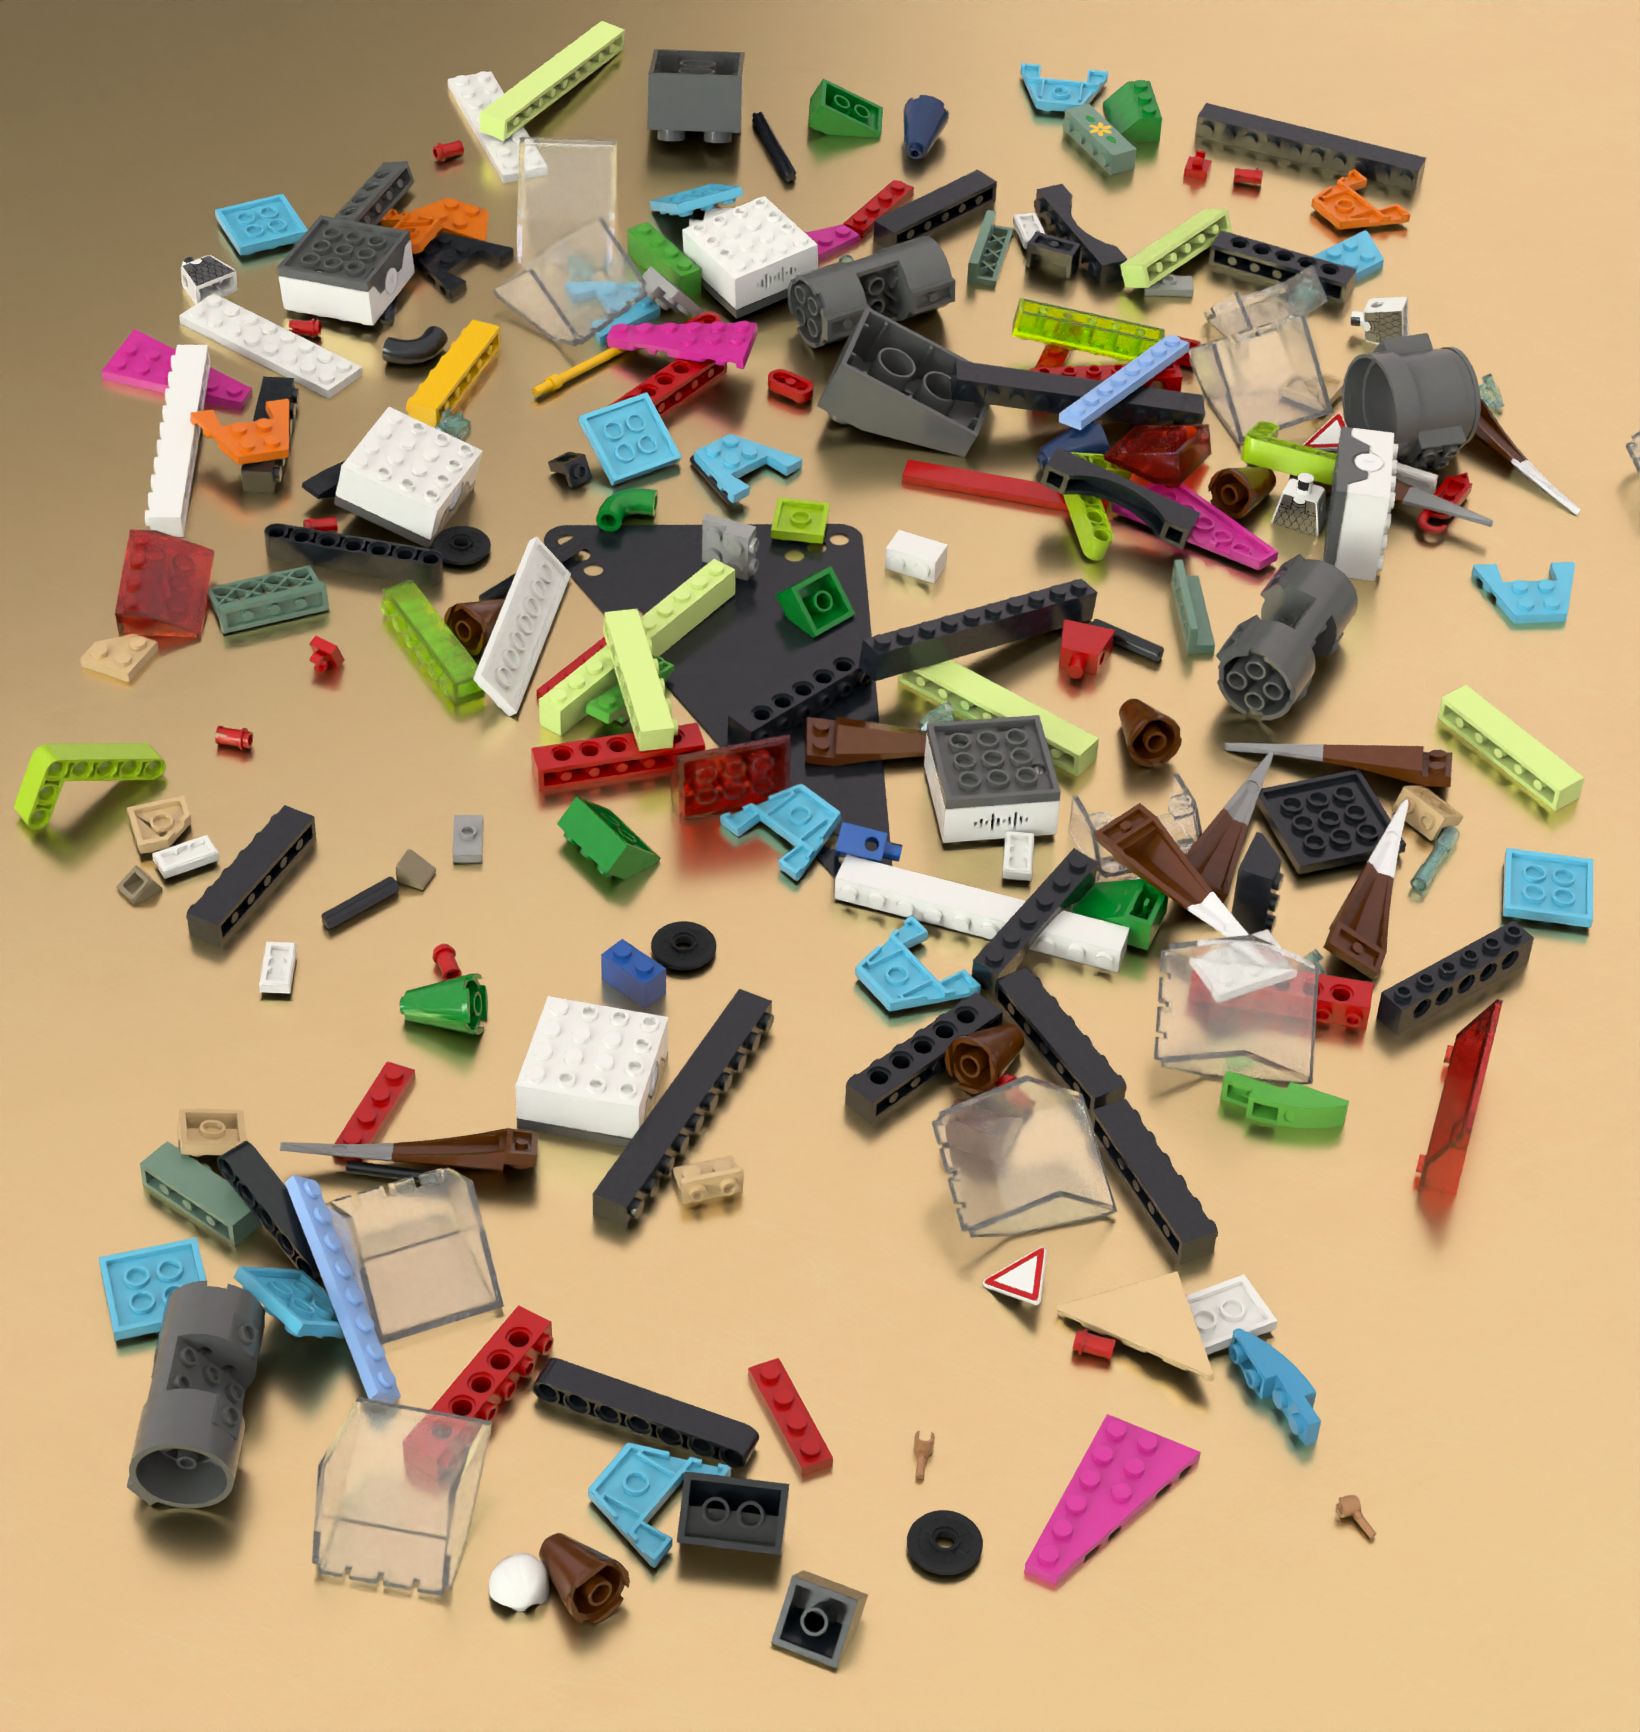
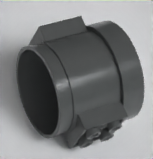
(1418, 395)

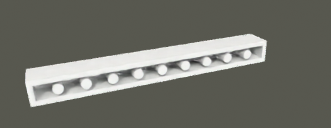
(178, 440)
(975, 911)

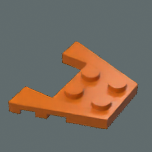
(1349, 210)
(421, 229)
(250, 440)

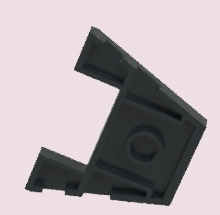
(451, 253)

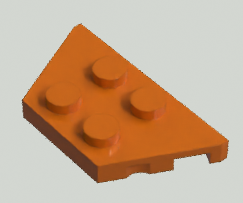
(457, 218)

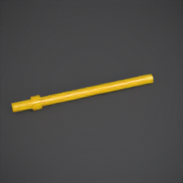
(556, 380)

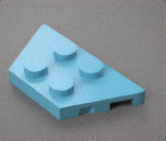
(1357, 253)

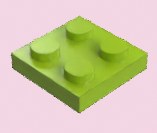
(800, 520)

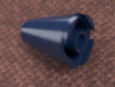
(923, 124)
(1087, 440)

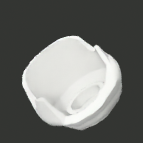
(519, 1582)

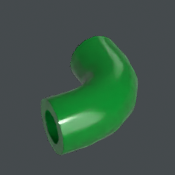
(626, 503)

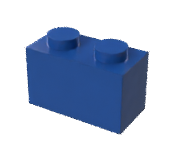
(633, 973)

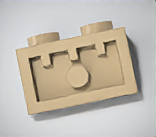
(1427, 811)
(708, 1179)

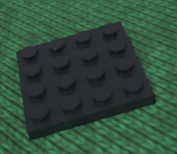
(1325, 820)

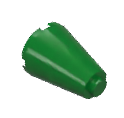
(448, 1004)

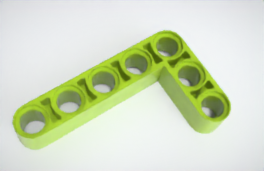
(1266, 450)
(1089, 514)
(64, 762)

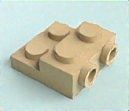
(209, 1131)

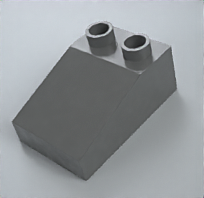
(695, 94)
(900, 388)

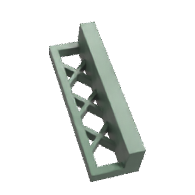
(983, 253)
(1191, 611)

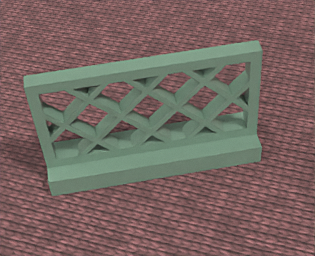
(278, 605)

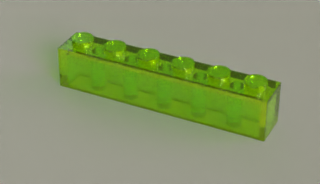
(1083, 330)
(431, 641)

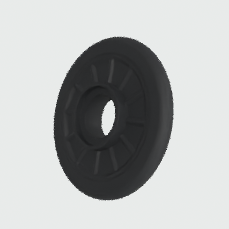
(476, 540)
(698, 954)
(940, 1560)

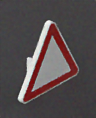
(1328, 436)
(1022, 1278)

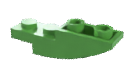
(611, 705)
(1289, 1107)

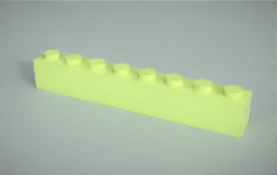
(983, 699)

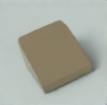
(414, 870)
(138, 885)

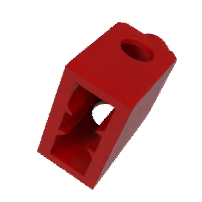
(1084, 648)

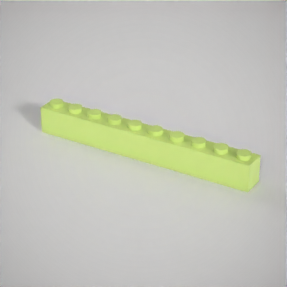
(551, 80)
(665, 625)

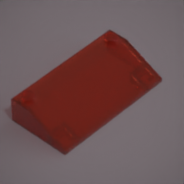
(1459, 1102)

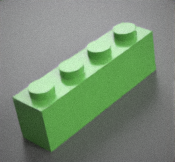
(653, 249)

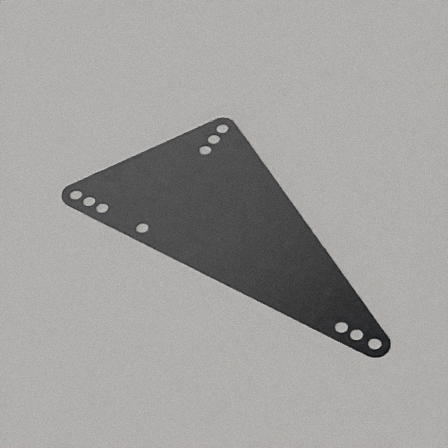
(746, 641)

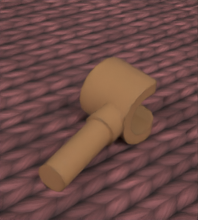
(923, 1450)
(1351, 1506)

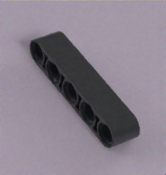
(269, 1202)

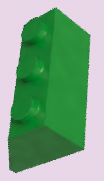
(1134, 112)
(606, 839)

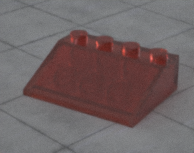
(1162, 452)
(163, 586)
(730, 777)

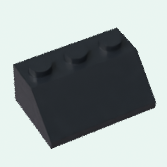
(1257, 886)
(733, 1513)

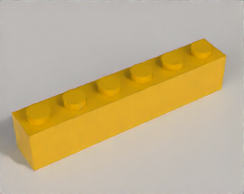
(455, 372)

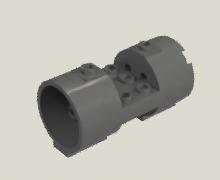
(893, 282)
(1273, 657)
(193, 1411)

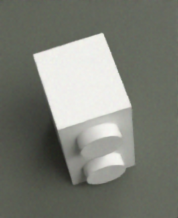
(916, 556)

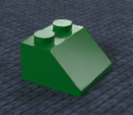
(816, 602)

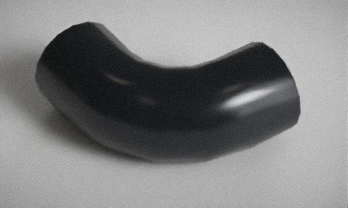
(415, 350)

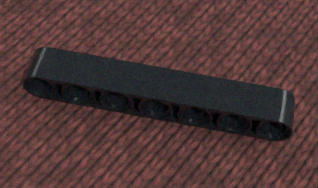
(354, 554)
(646, 1413)

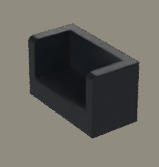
(1054, 251)

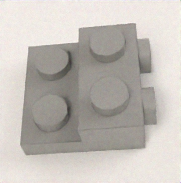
(668, 294)
(730, 544)

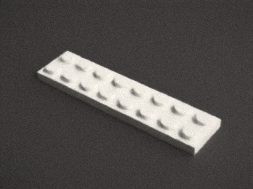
(474, 94)
(271, 345)
(522, 627)

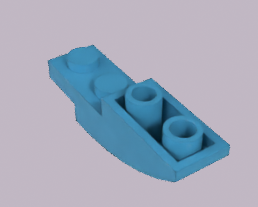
(1277, 1377)

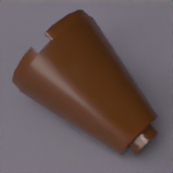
(1240, 489)
(473, 623)
(1149, 733)
(983, 1056)
(584, 1577)

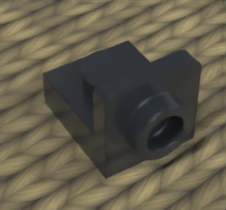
(573, 466)

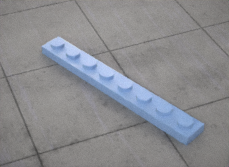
(1124, 382)
(343, 1290)

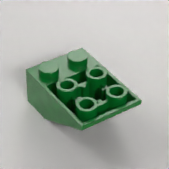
(1126, 904)

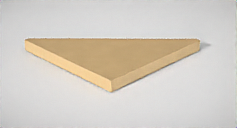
(1148, 1318)

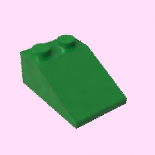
(843, 112)

